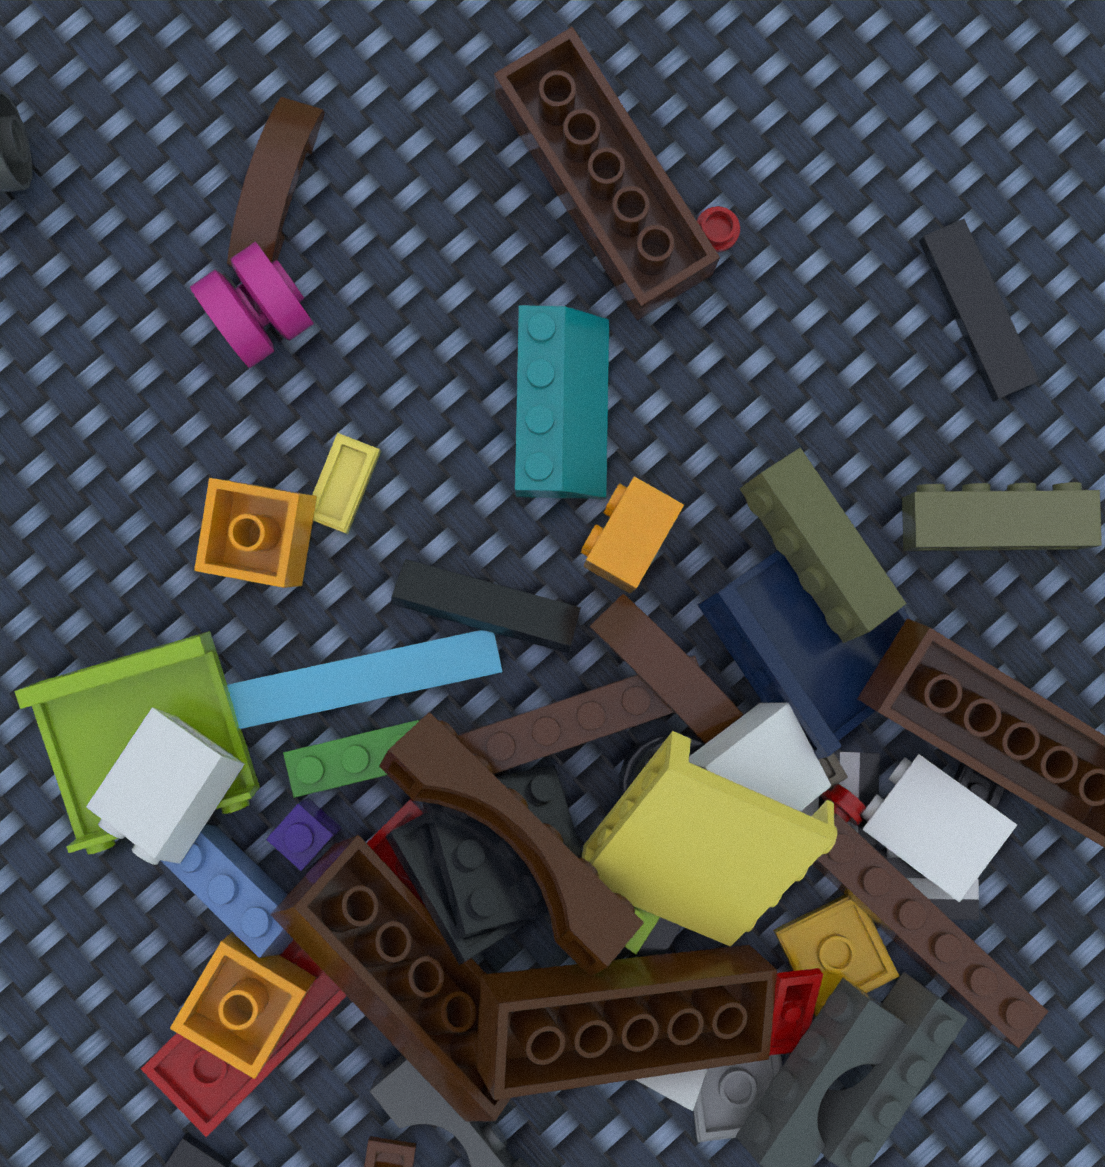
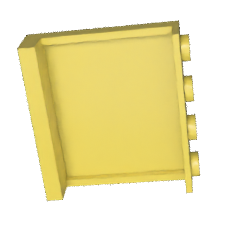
(704, 846)

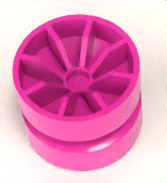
(261, 299)

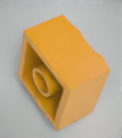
(255, 533)
(632, 535)
(242, 1005)

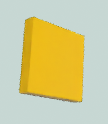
(841, 944)

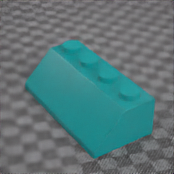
(561, 403)

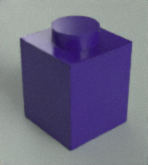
(303, 833)

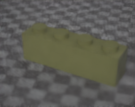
(1001, 519)
(822, 546)

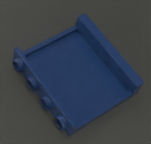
(794, 654)

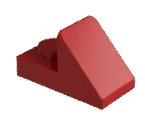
(793, 1008)

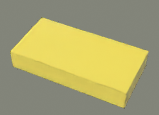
(343, 482)

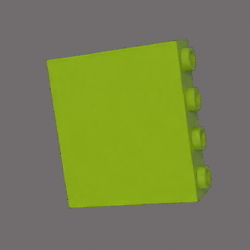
(97, 710)

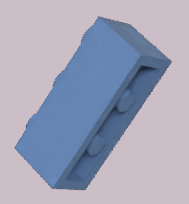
(234, 890)

